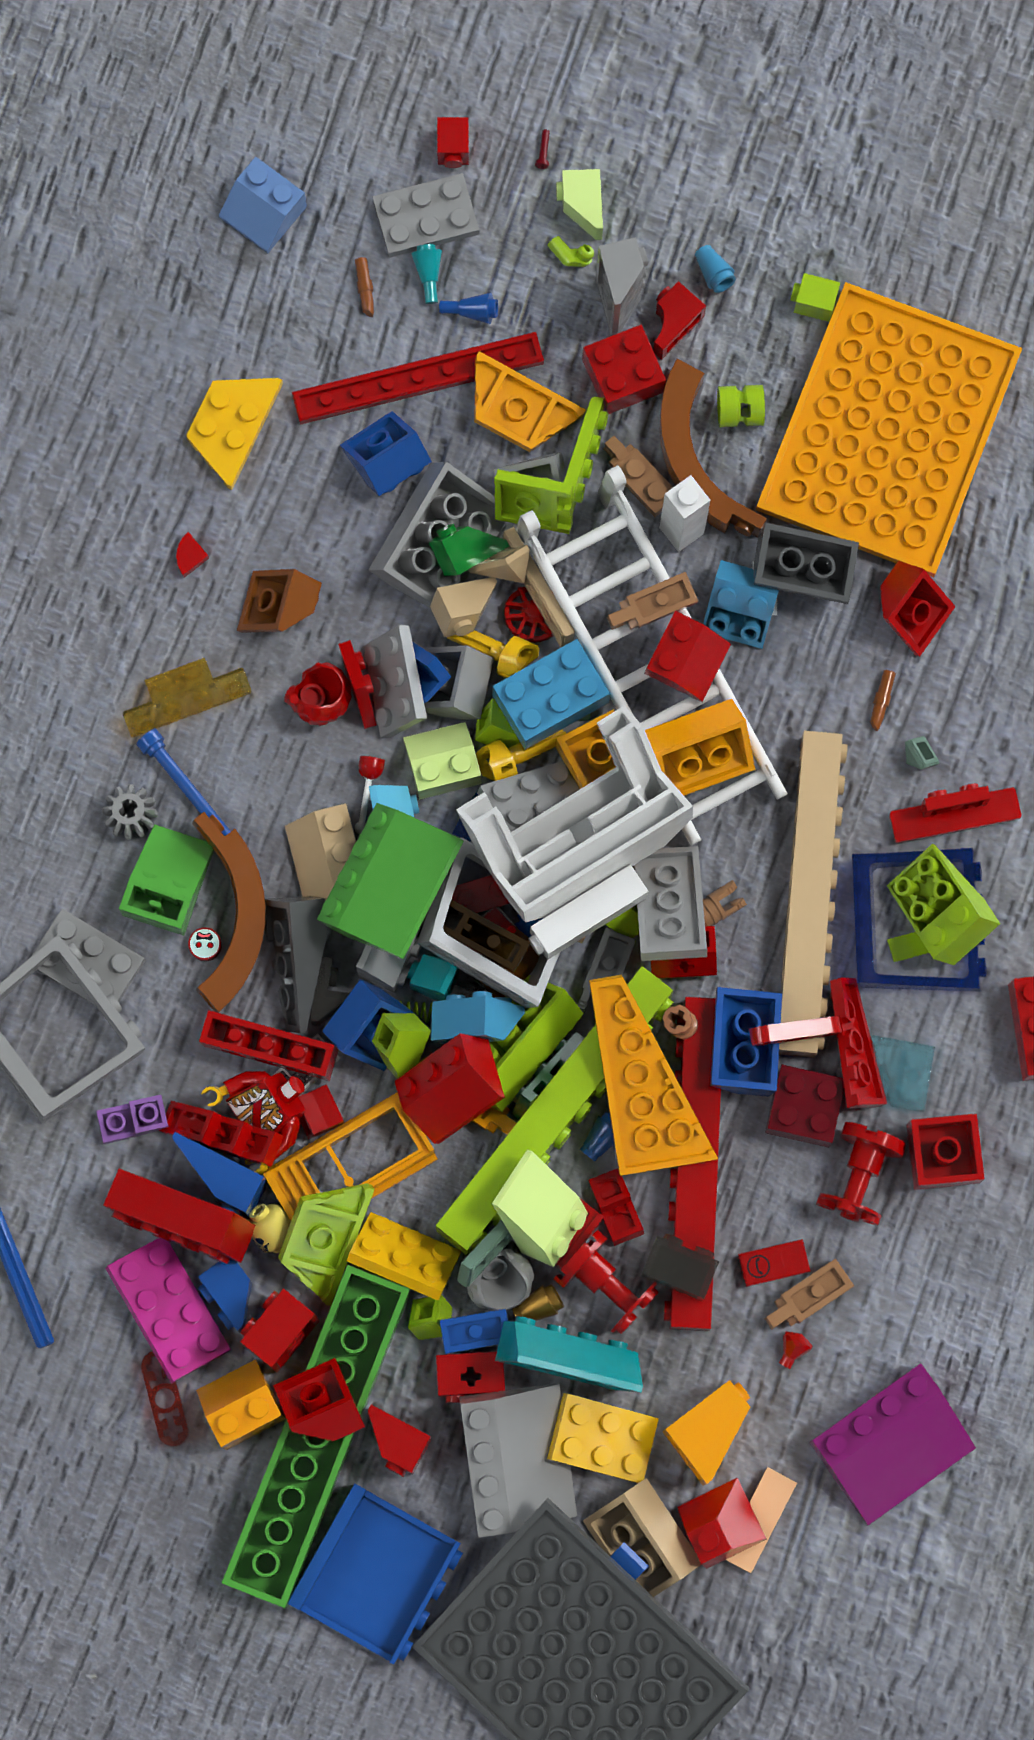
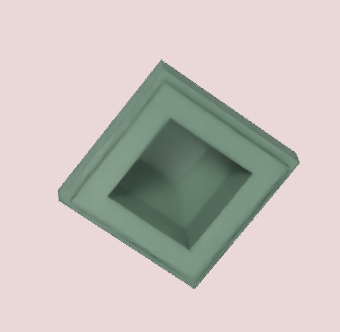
(920, 754)

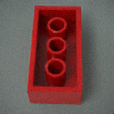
(179, 1217)

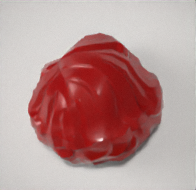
(320, 695)

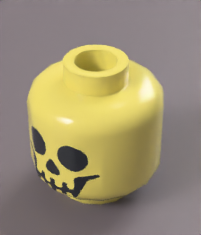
(270, 1227)

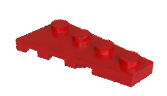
(857, 1055)

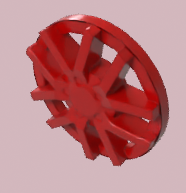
(529, 616)

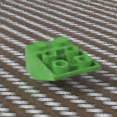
(167, 880)

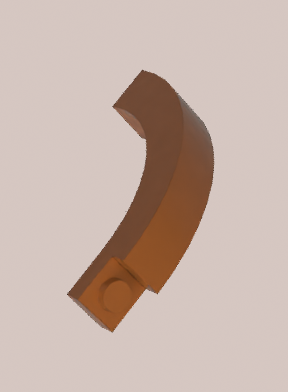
(680, 456)
(249, 913)

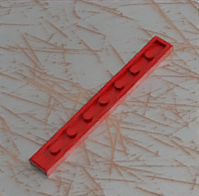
(412, 379)

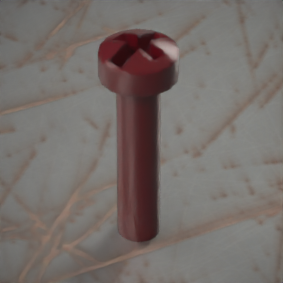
(542, 163)

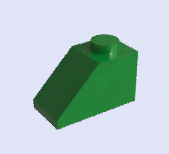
(463, 548)

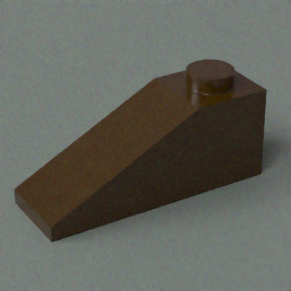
(485, 937)

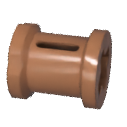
(682, 1013)

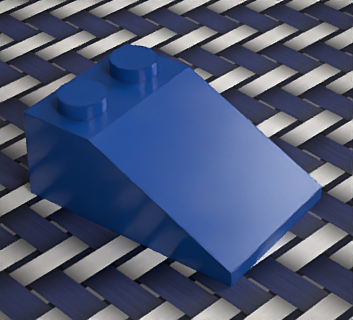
(230, 1183)

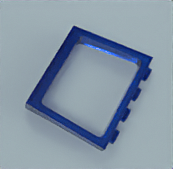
(867, 976)

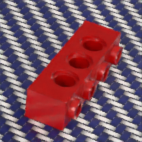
(268, 1045)

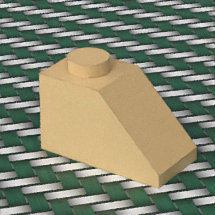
(461, 605)

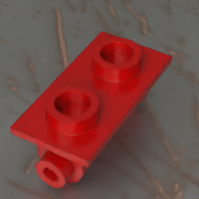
(480, 894)

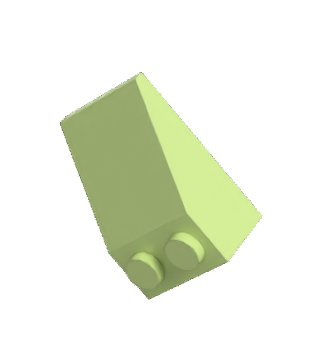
(539, 1210)

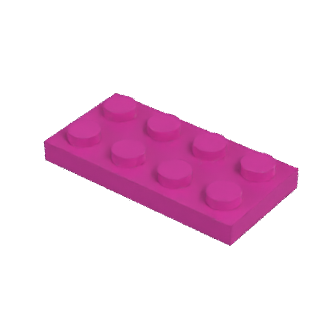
(168, 1309)

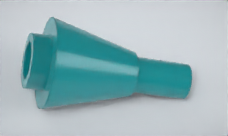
(427, 263)

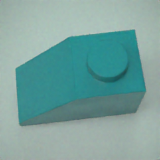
(433, 977)

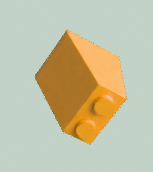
(239, 1405)
(708, 1430)

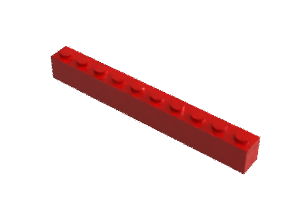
(697, 1182)

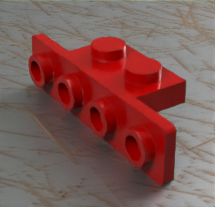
(955, 812)

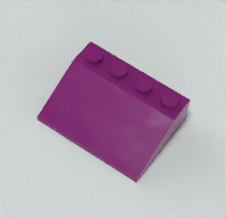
(893, 1444)

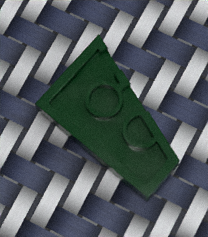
(544, 1075)

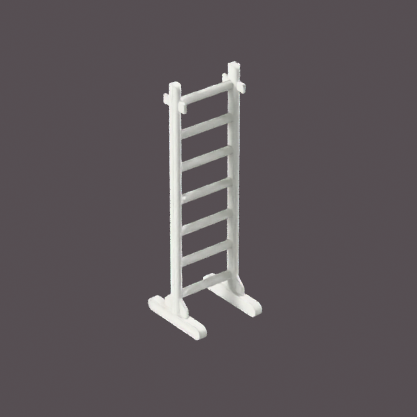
(612, 494)

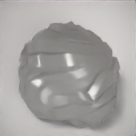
(503, 1282)

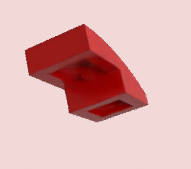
(616, 1207)

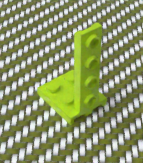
(550, 499)

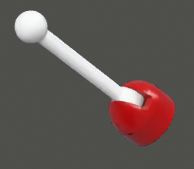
(370, 769)

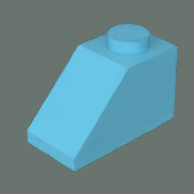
(394, 797)

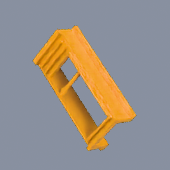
(292, 1180)

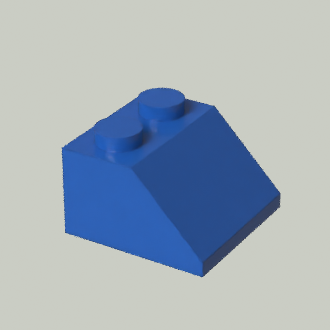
(386, 453)
(357, 1020)

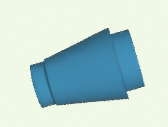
(715, 269)

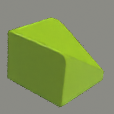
(426, 1317)

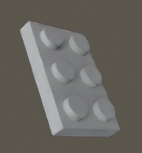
(425, 215)
(395, 681)
(530, 793)
(108, 958)

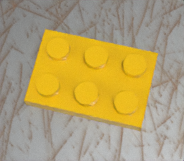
(404, 1256)
(602, 1438)

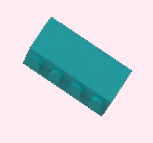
(569, 1356)

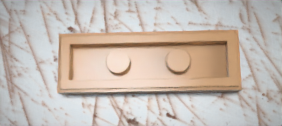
(768, 1504)

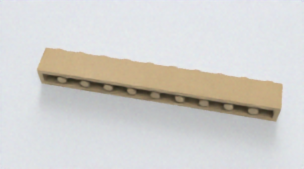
(811, 884)

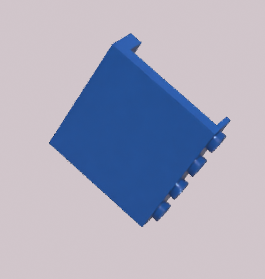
(376, 1574)

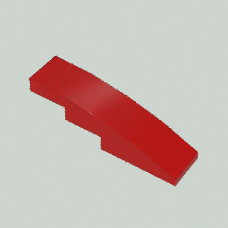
(223, 1133)

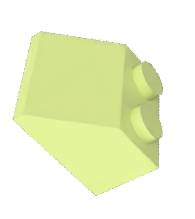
(442, 760)

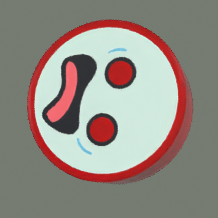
(205, 944)

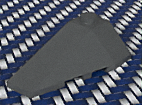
(299, 951)

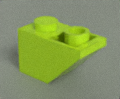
(400, 1041)

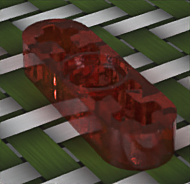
(163, 1425)

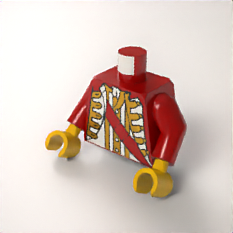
(265, 1103)

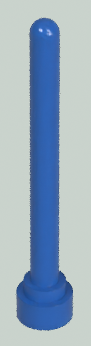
(153, 745)

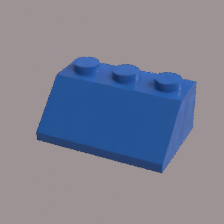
(735, 1062)

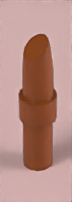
(364, 286)
(882, 699)

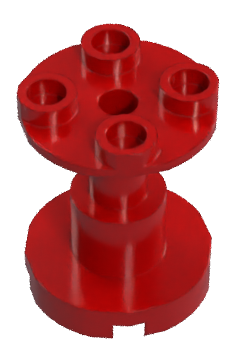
(865, 1162)
(597, 1275)

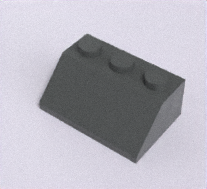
(805, 563)

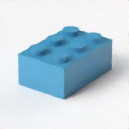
(551, 694)

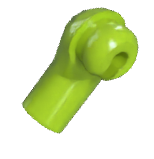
(571, 257)

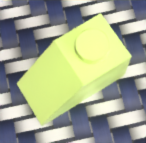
(582, 199)

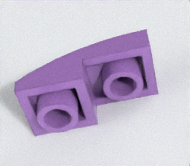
(132, 1119)

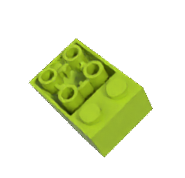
(942, 906)

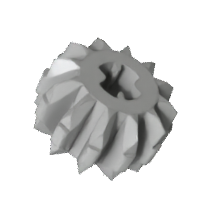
(117, 811)

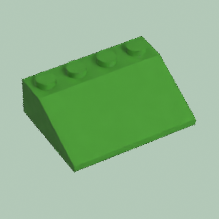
(389, 880)

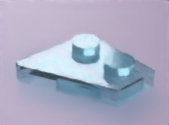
(905, 1071)

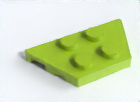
(323, 1235)

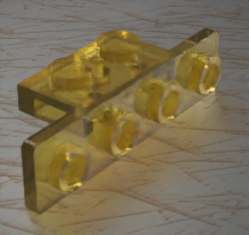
(184, 694)

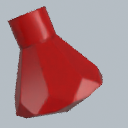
(794, 1347)

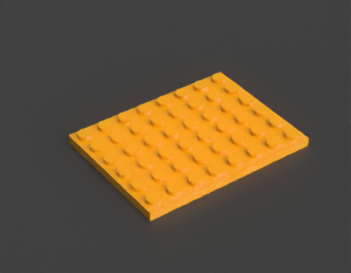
(889, 428)

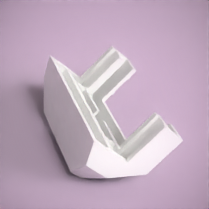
(586, 834)

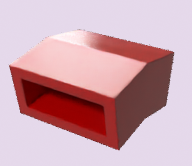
(320, 1112)

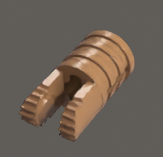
(712, 908)

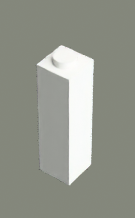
(684, 513)
(587, 912)

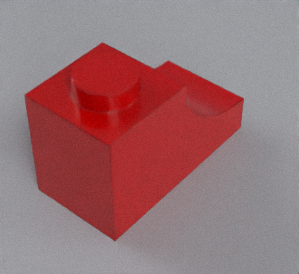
(679, 315)

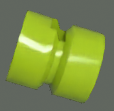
(730, 410)

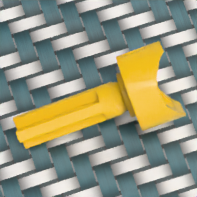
(510, 657)
(504, 759)

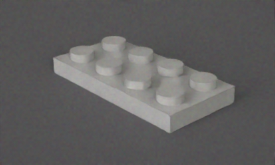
(673, 912)

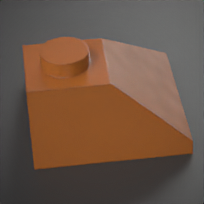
(278, 600)

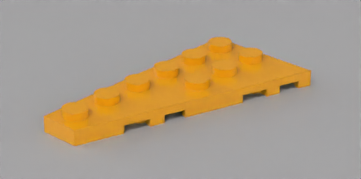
(645, 1102)

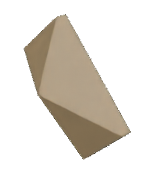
(506, 564)

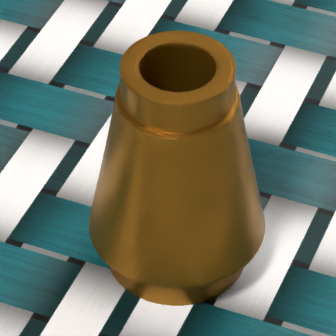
(540, 1304)

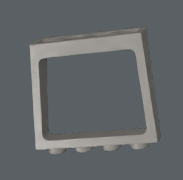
(438, 942)
(16, 1070)

